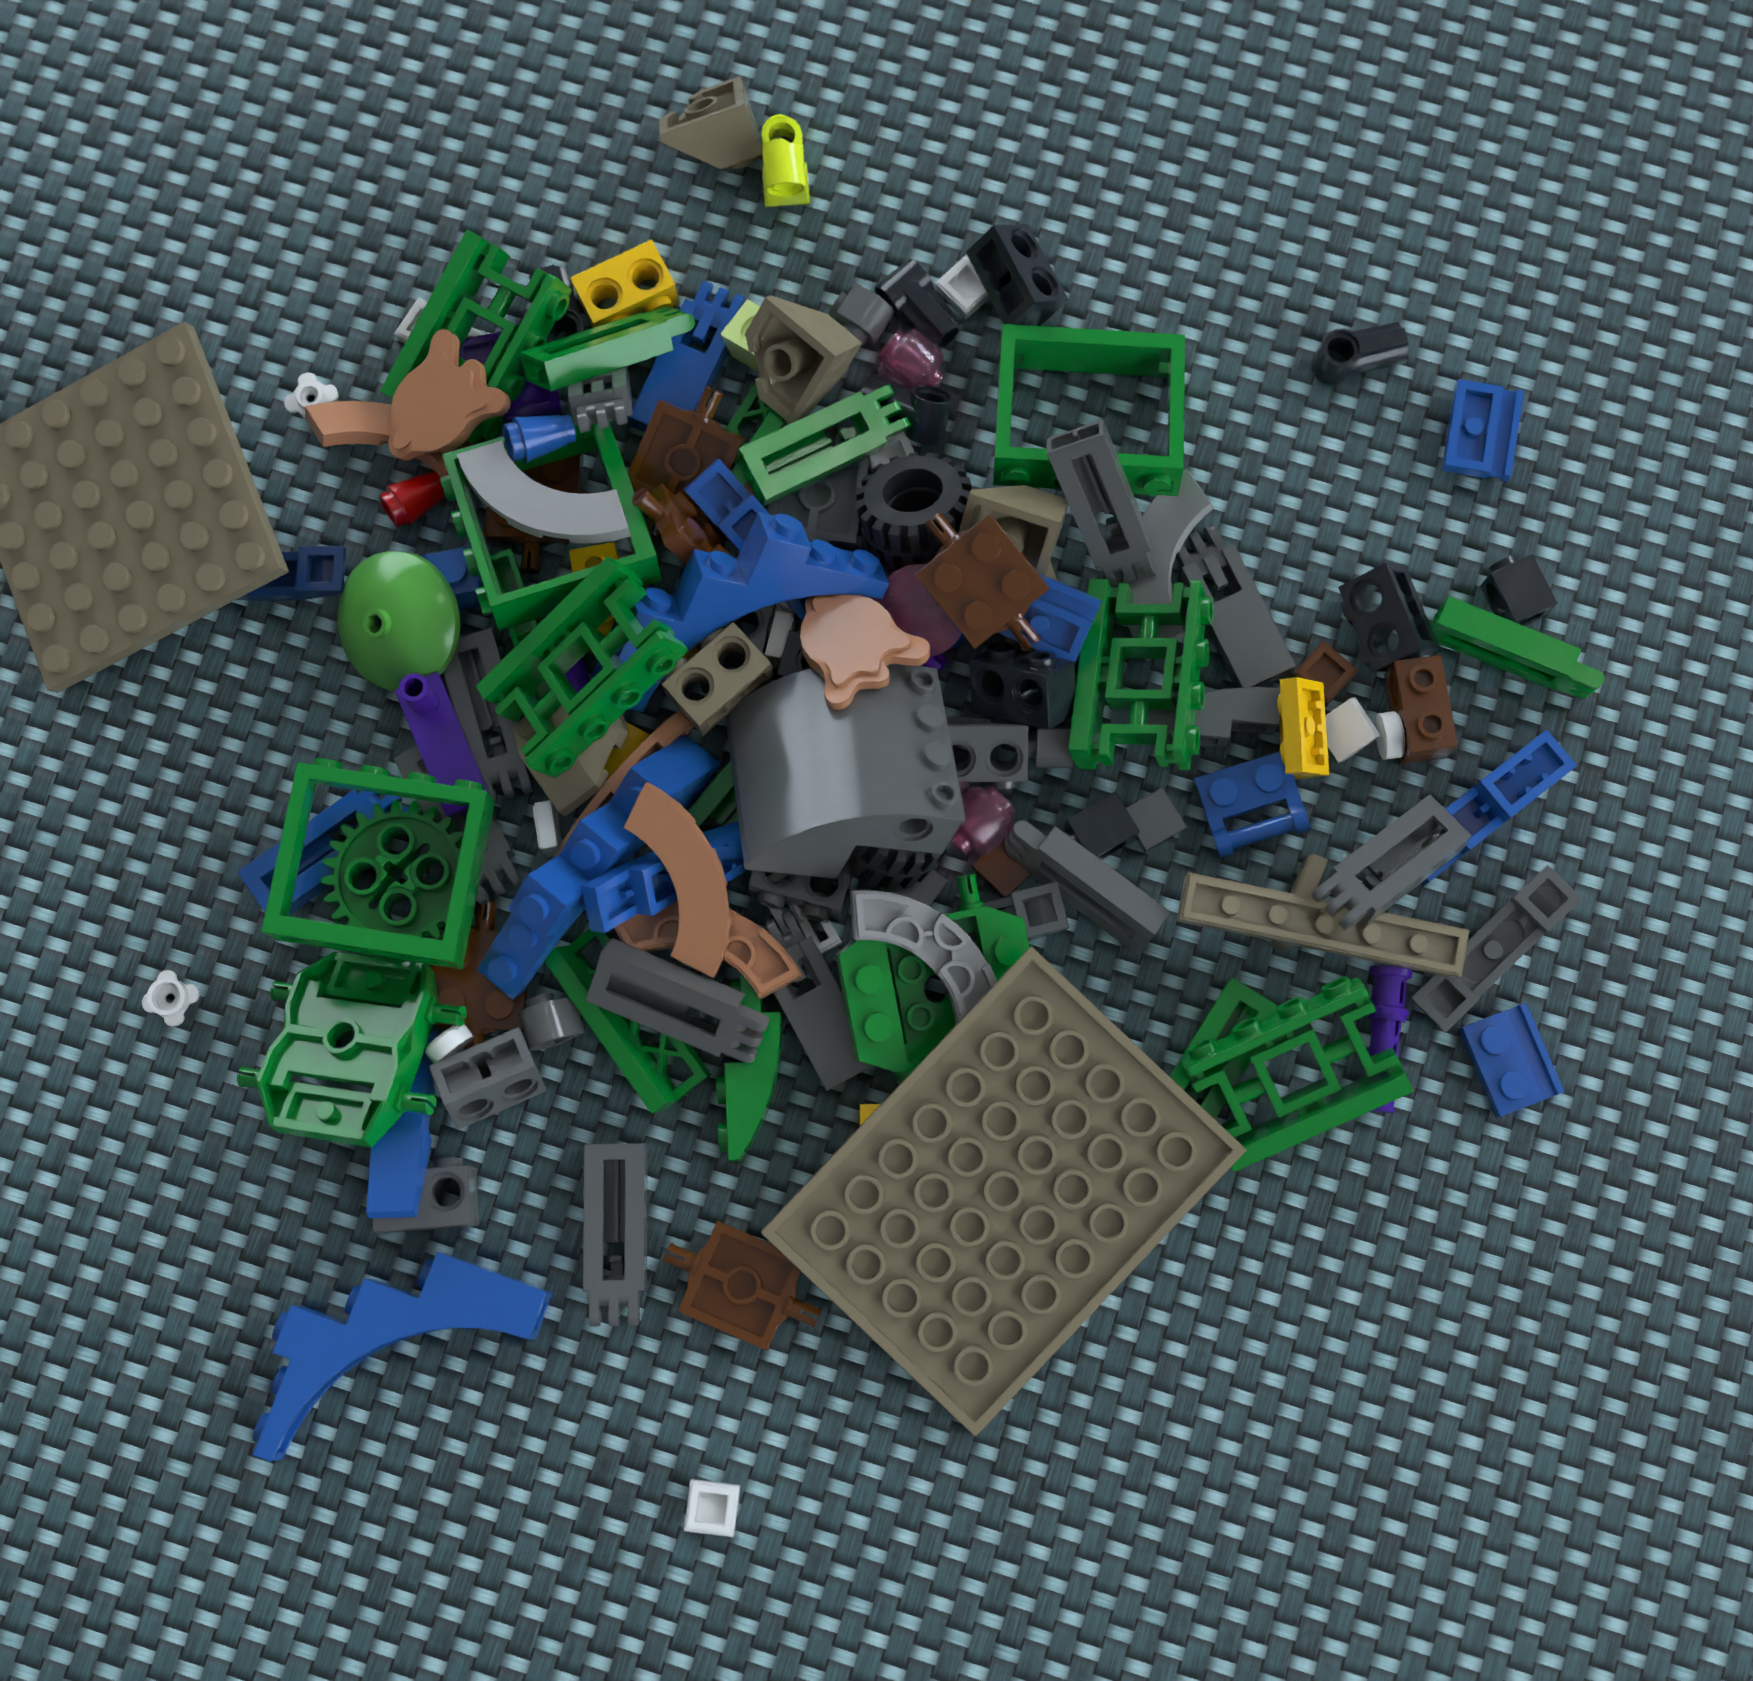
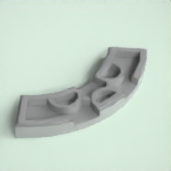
(539, 508)
(1169, 524)
(928, 936)

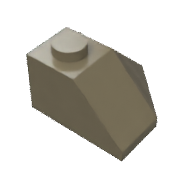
(715, 127)
(797, 355)
(1025, 514)
(587, 773)

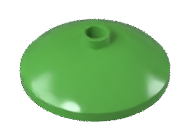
(416, 617)

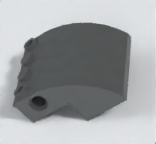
(837, 779)

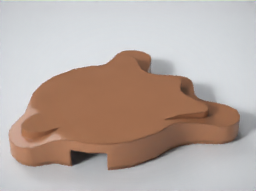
(441, 402)
(852, 643)

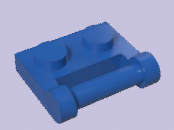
(1245, 790)

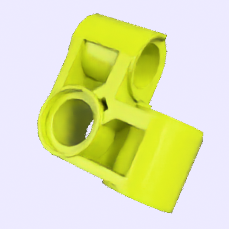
(783, 163)

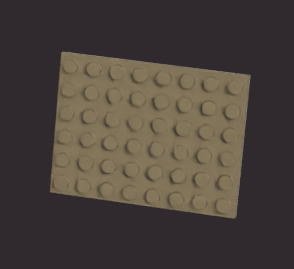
(1003, 1191)

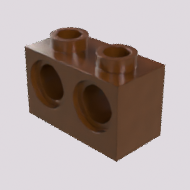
(1421, 698)

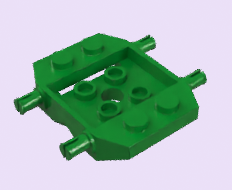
(871, 994)
(392, 1014)

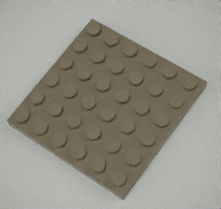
(128, 509)

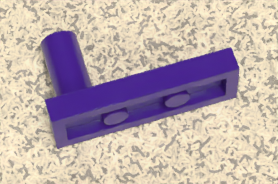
(438, 733)

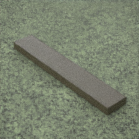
(1306, 924)

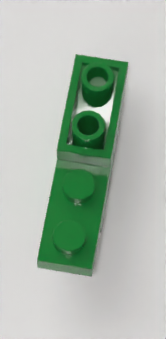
(749, 1086)

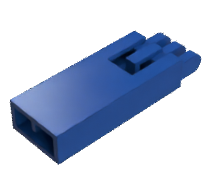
(685, 372)
(260, 871)

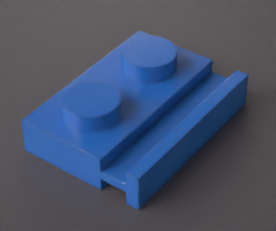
(1482, 430)
(1060, 619)
(1511, 1060)

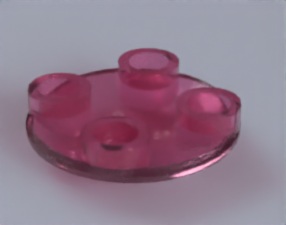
(917, 610)

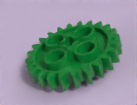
(369, 849)

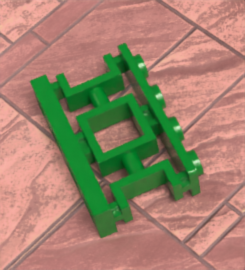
(453, 310)
(559, 644)
(1103, 672)
(1315, 1106)

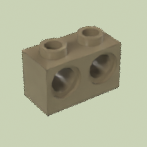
(725, 685)

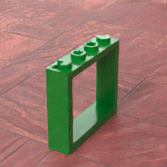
(1091, 353)
(541, 598)
(420, 786)

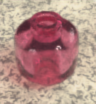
(911, 360)
(986, 821)

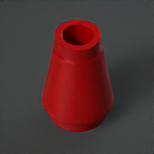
(412, 498)

